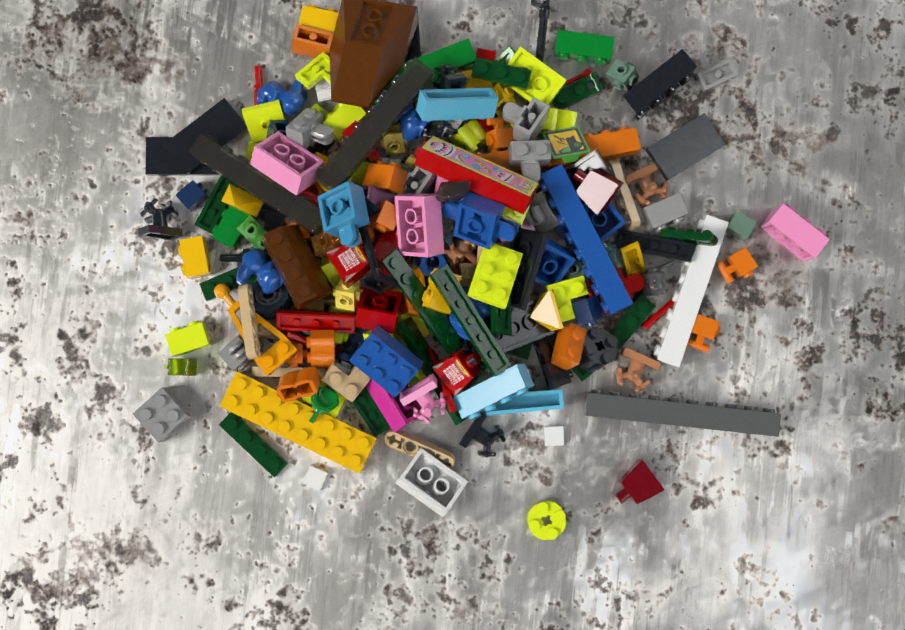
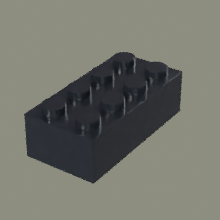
(656, 85)

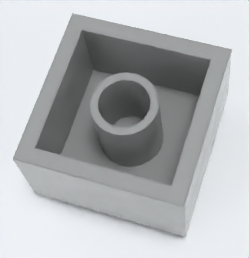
(162, 414)

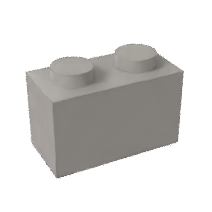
(664, 212)

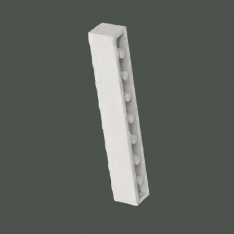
(689, 295)

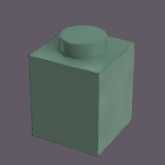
(741, 226)

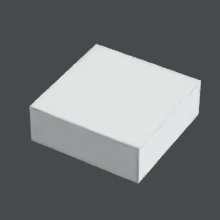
(553, 436)
(315, 477)

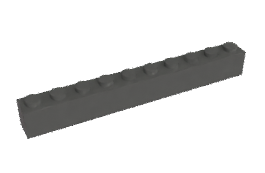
(682, 414)

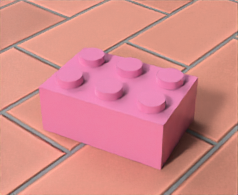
(286, 162)
(419, 225)
(794, 232)

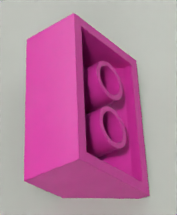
(391, 407)

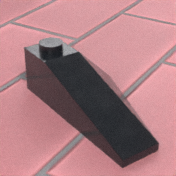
(553, 374)

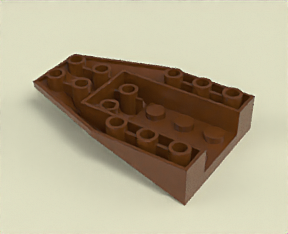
(369, 48)

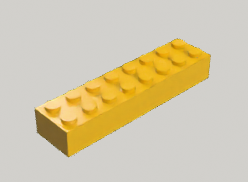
(325, 436)

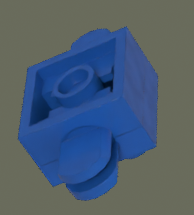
(476, 229)

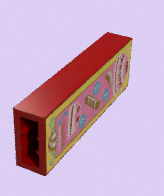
(485, 176)

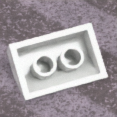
(431, 482)

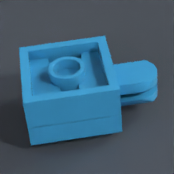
(344, 212)

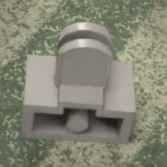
(526, 120)
(309, 129)
(530, 157)
(418, 181)
(541, 214)
(235, 354)

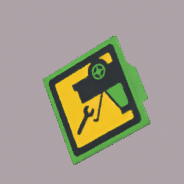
(567, 143)

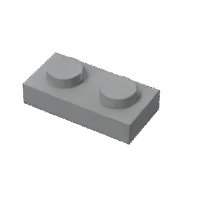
(717, 75)

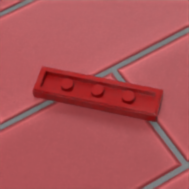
(310, 320)

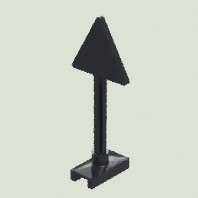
(544, 14)
(376, 280)

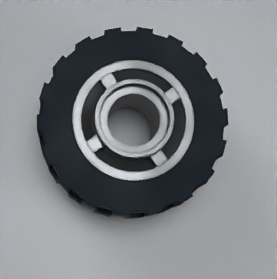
(266, 306)

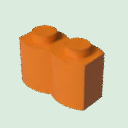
(322, 349)
(298, 384)

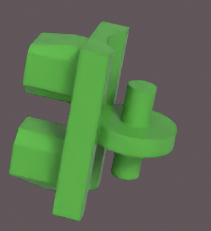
(252, 232)

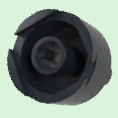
(598, 349)

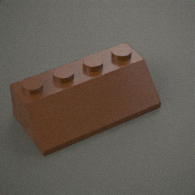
(296, 265)

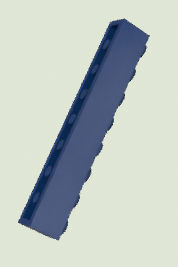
(585, 240)

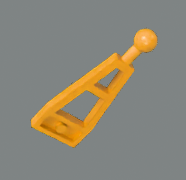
(274, 356)

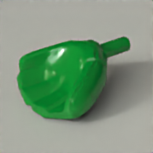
(323, 402)

